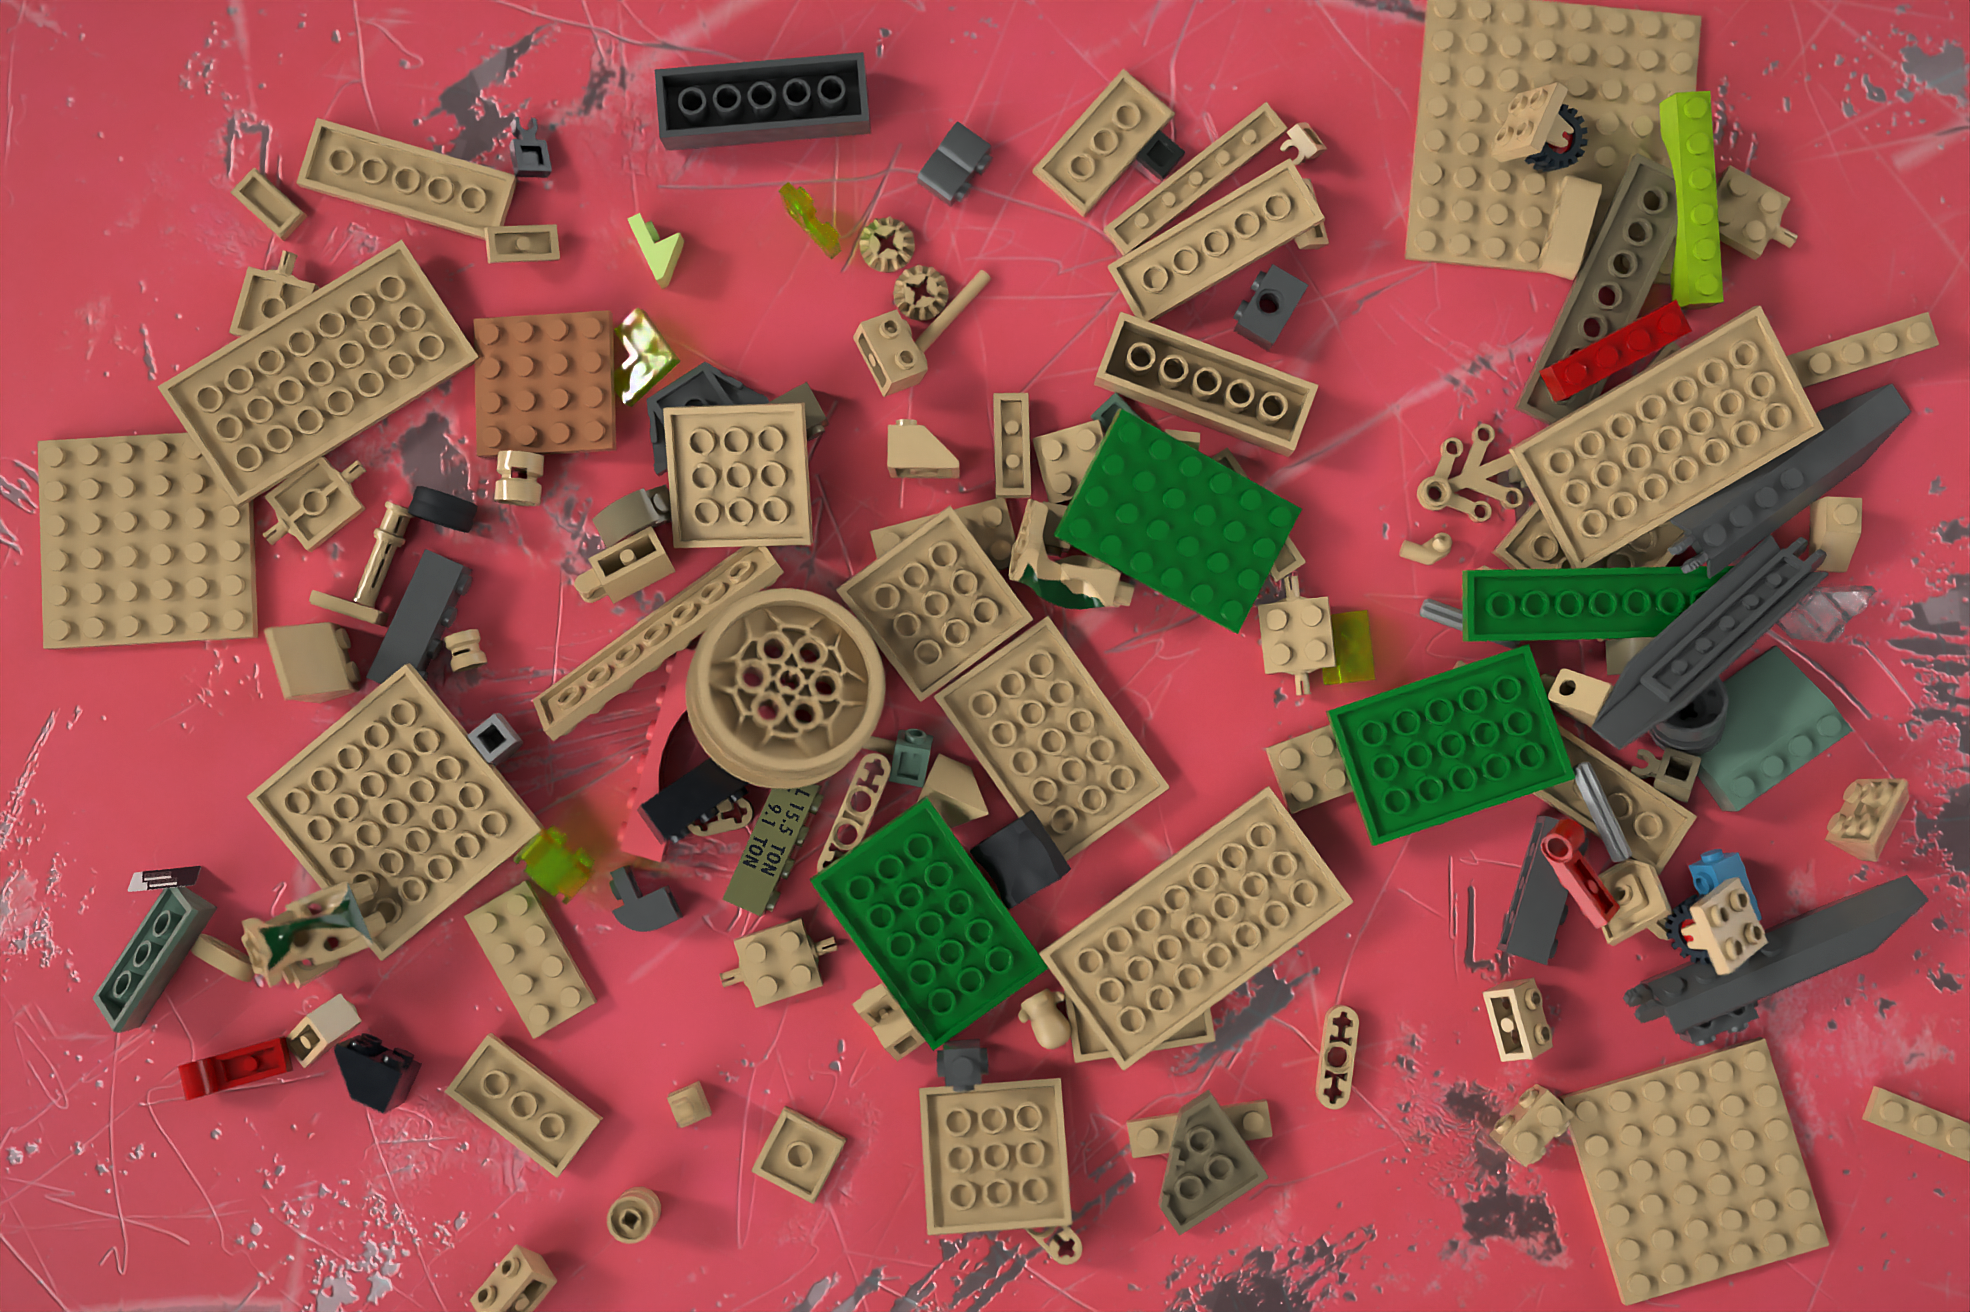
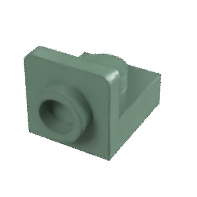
(911, 757)

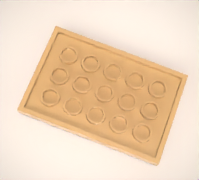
(1052, 739)

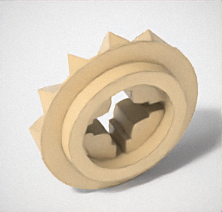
(888, 260)
(926, 307)

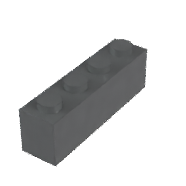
(422, 617)
(1536, 902)

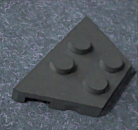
(698, 387)

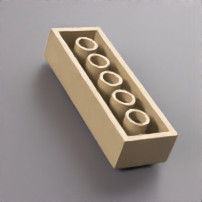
(1205, 384)

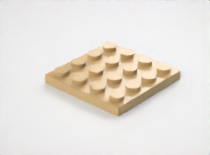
(738, 475)
(934, 603)
(995, 1157)

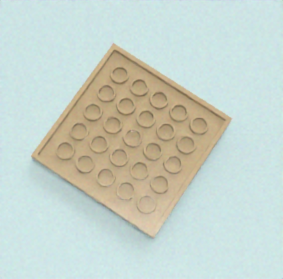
(141, 545)
(398, 804)
(1694, 1171)

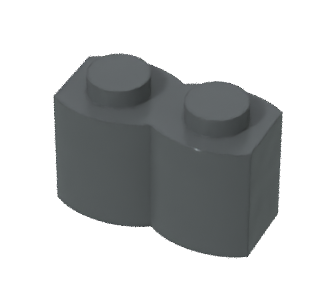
(955, 164)

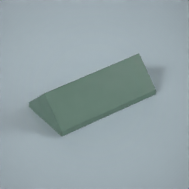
(152, 957)

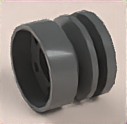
(1702, 727)

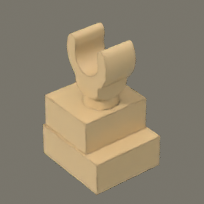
(689, 1104)

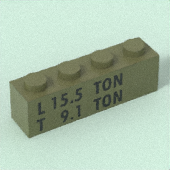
(770, 848)

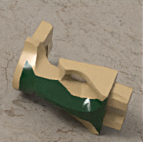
(1069, 582)
(273, 947)

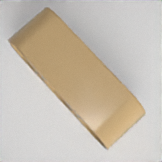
(1569, 227)

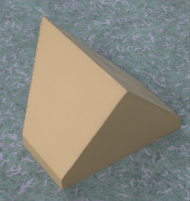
(953, 792)

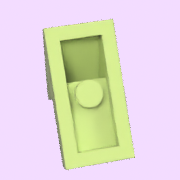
(661, 255)

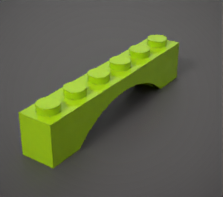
(1690, 146)

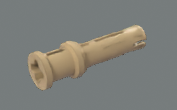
(388, 538)

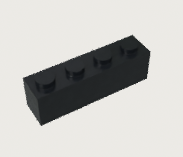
(690, 799)

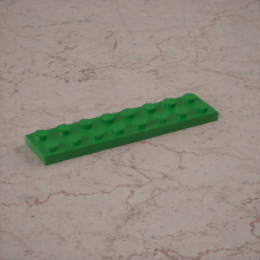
(1577, 602)

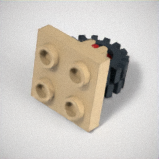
(1541, 129)
(1717, 927)

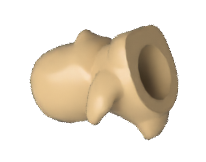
(1047, 1021)

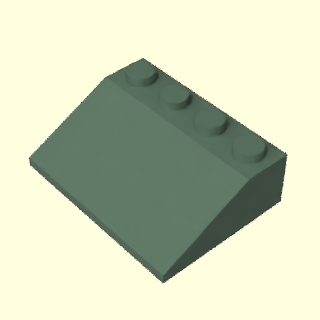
(1770, 730)

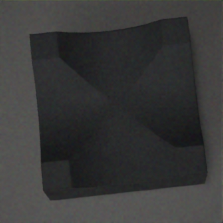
(1021, 859)

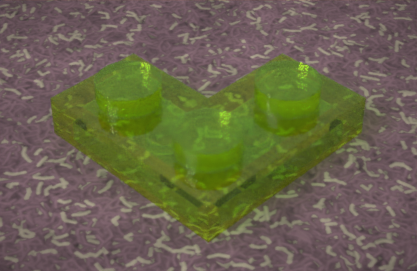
(800, 208)
(649, 358)

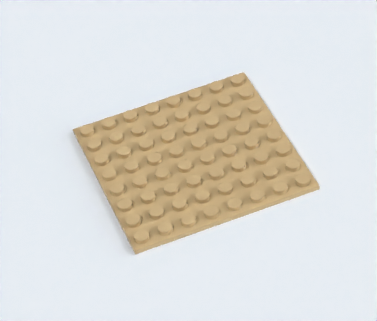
(1472, 67)

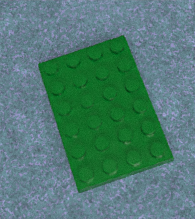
(1177, 521)
(1450, 745)
(929, 923)

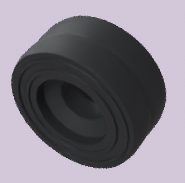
(442, 509)

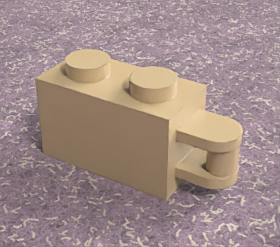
(625, 568)

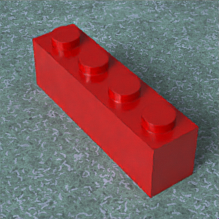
(1615, 351)

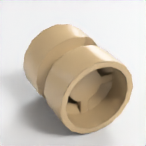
(518, 490)
(634, 1215)

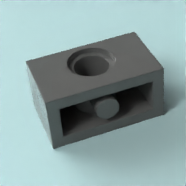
(1283, 291)

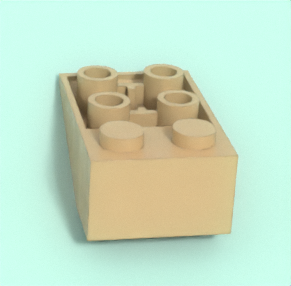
(1868, 816)

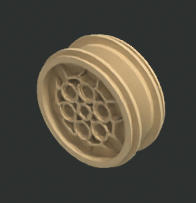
(782, 750)

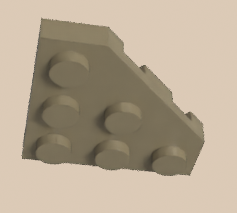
(1205, 1164)

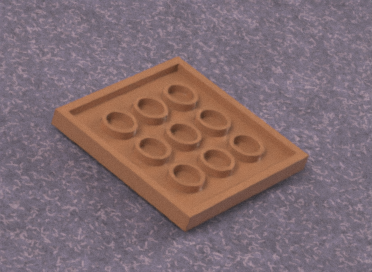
(545, 383)

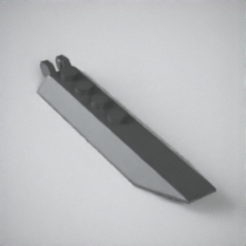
(1771, 495)
(1707, 638)
(1792, 955)

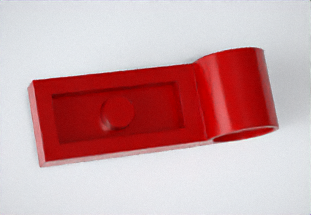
(1576, 874)
(235, 1068)

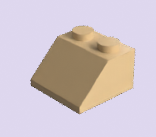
(918, 453)

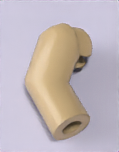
(1428, 552)

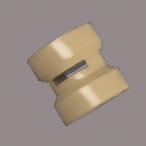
(465, 650)

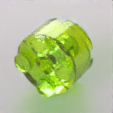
(555, 864)

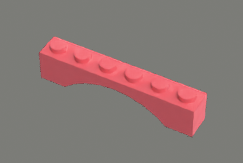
(635, 833)

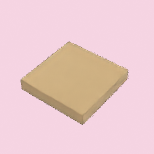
(799, 1155)

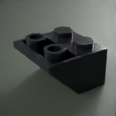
(375, 1073)

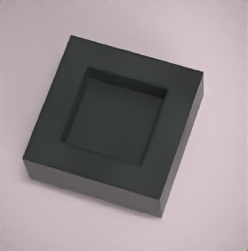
(1160, 155)

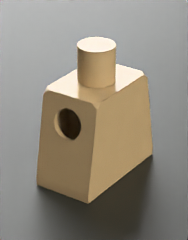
(1576, 695)

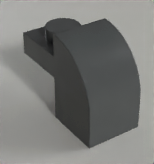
(640, 911)

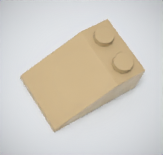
(313, 661)

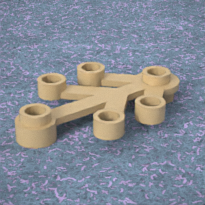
(1472, 477)

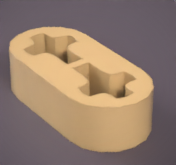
(725, 825)
(223, 957)

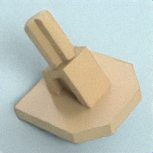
(1641, 901)

